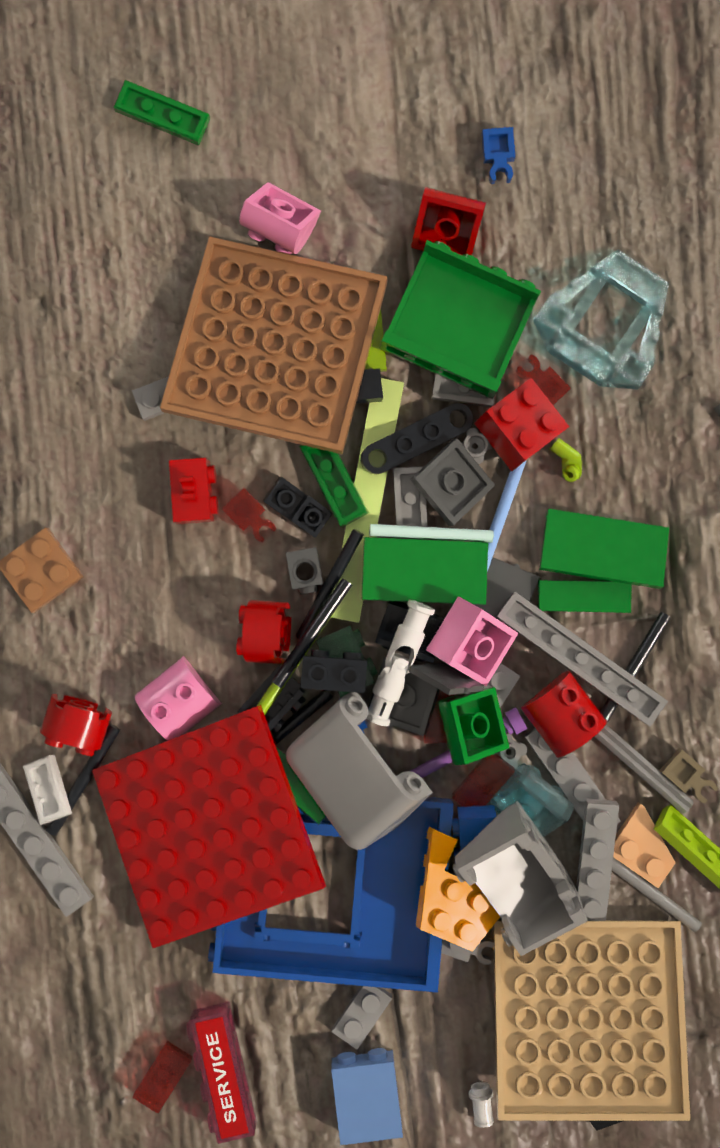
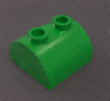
(473, 725)

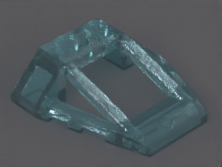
(624, 366)

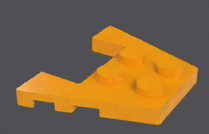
(448, 906)

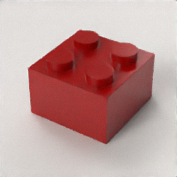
(521, 424)

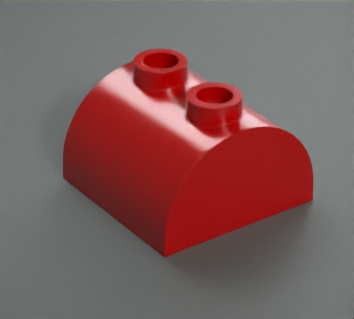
(448, 220)
(564, 715)

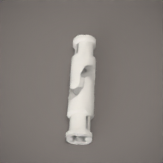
(391, 679)

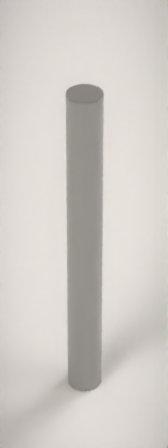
(655, 895)

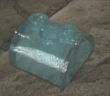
(539, 799)

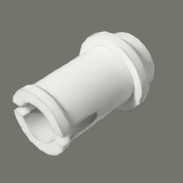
(482, 1108)

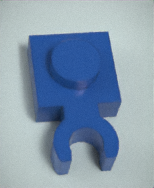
(498, 149)

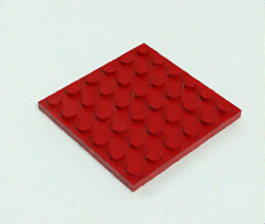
(208, 827)

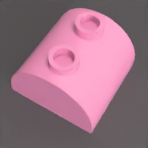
(279, 218)
(176, 700)

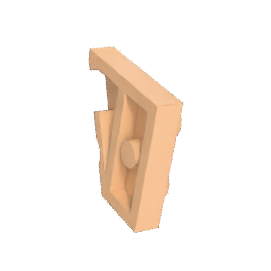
(642, 847)

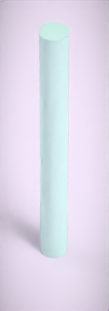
(433, 533)

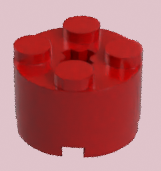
(264, 631)
(75, 724)

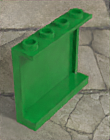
(460, 318)

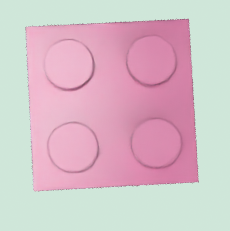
(472, 641)

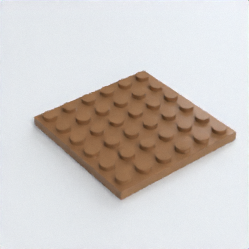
(274, 345)

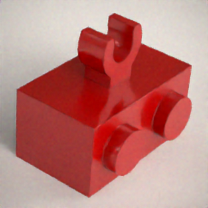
(192, 490)

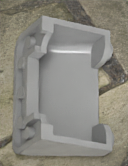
(351, 777)
(521, 880)

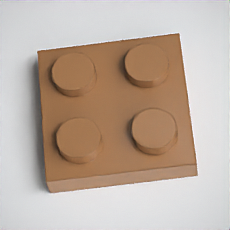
(40, 570)

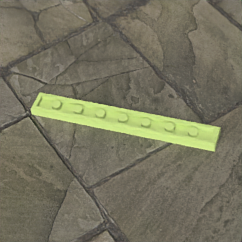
(379, 424)

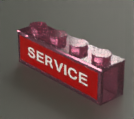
(222, 1072)

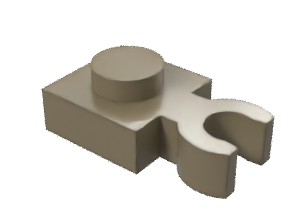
(686, 773)

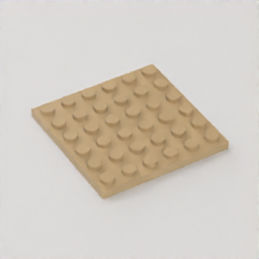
(592, 1025)

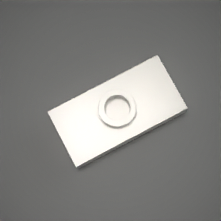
(47, 789)

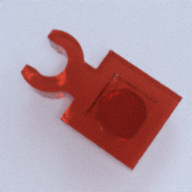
(548, 381)
(246, 511)

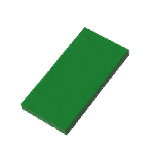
(604, 548)
(424, 570)

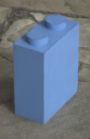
(366, 1096)

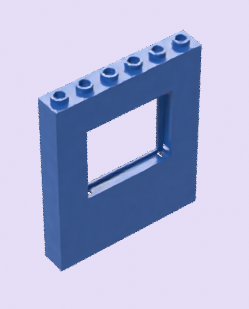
(383, 940)

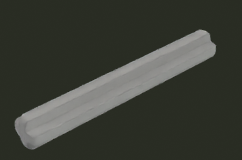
(644, 769)

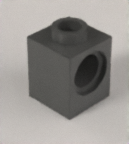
(298, 557)

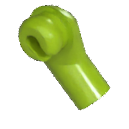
(570, 460)

